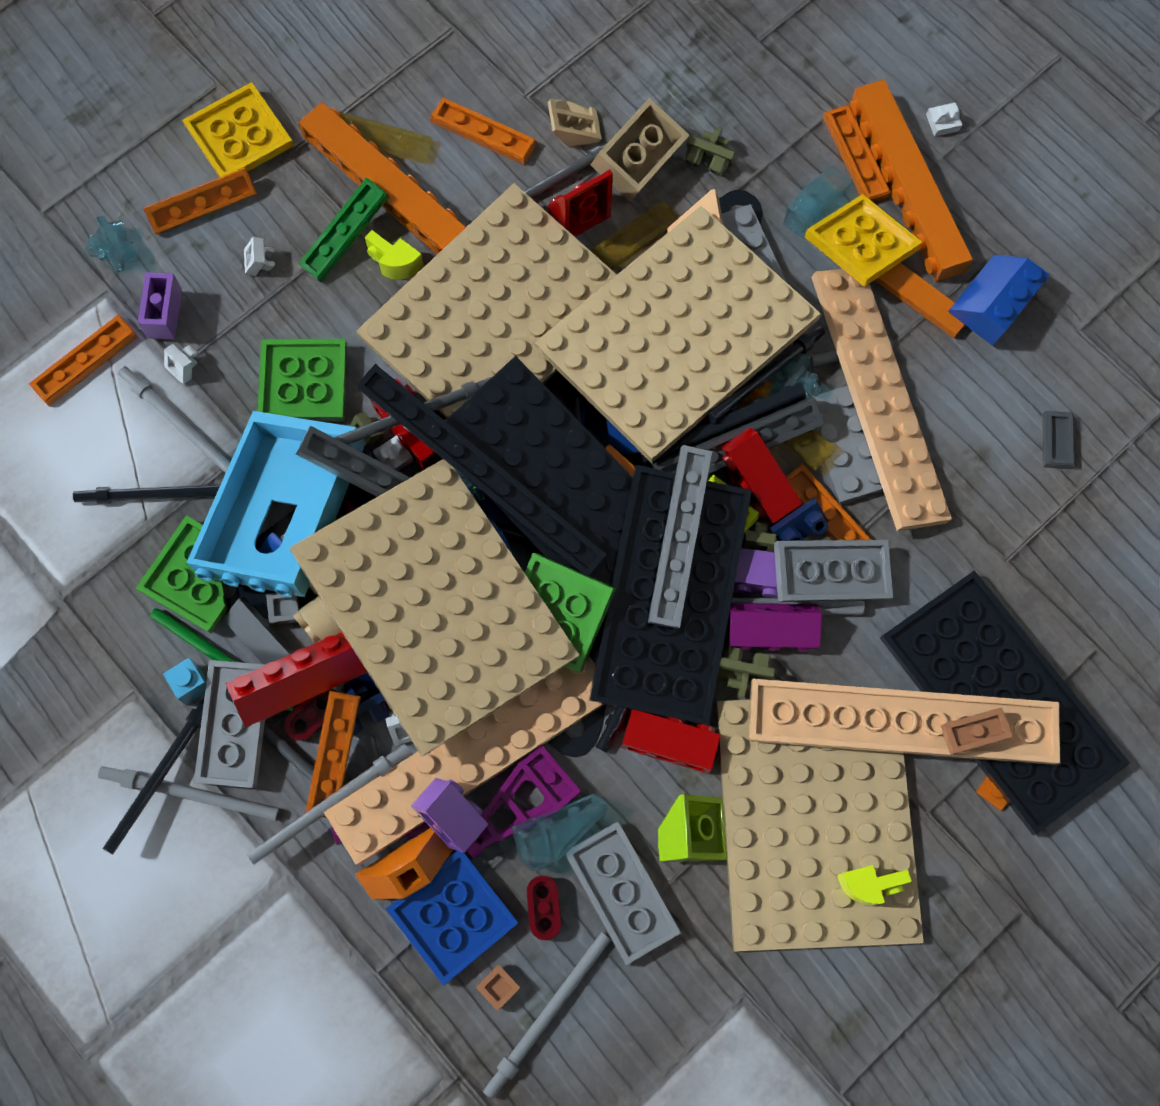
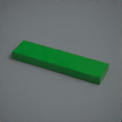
(343, 229)

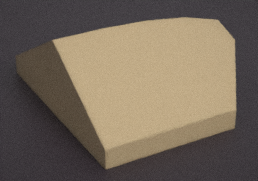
(574, 123)

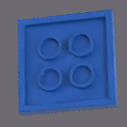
(453, 918)

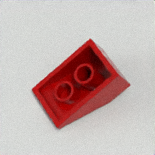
(584, 205)

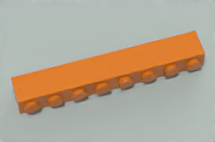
(360, 159)
(910, 181)

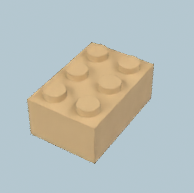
(640, 149)

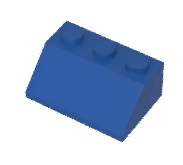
(998, 295)

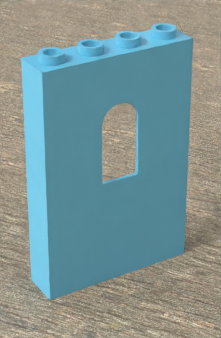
(258, 474)

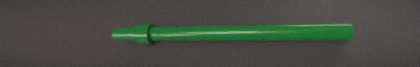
(193, 639)

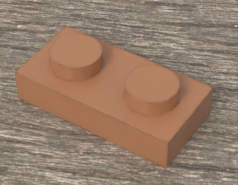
(976, 731)

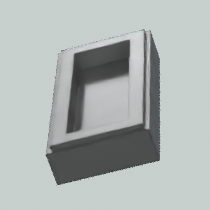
(1058, 439)

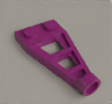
(546, 776)

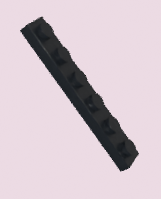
(735, 418)

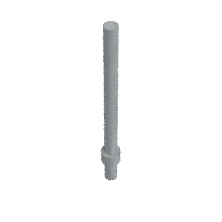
(144, 390)
(380, 767)
(133, 779)
(508, 1066)

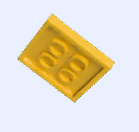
(238, 131)
(863, 240)

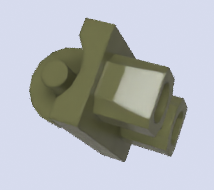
(721, 156)
(741, 673)

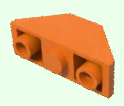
(405, 868)

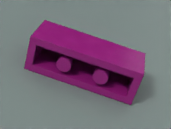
(774, 626)

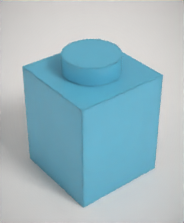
(186, 681)

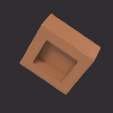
(498, 987)

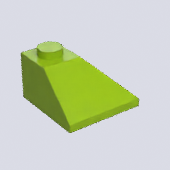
(693, 830)

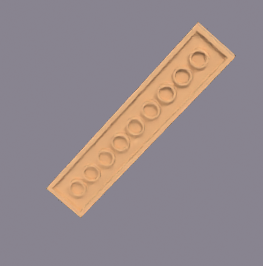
(881, 401)
(895, 720)
(382, 808)

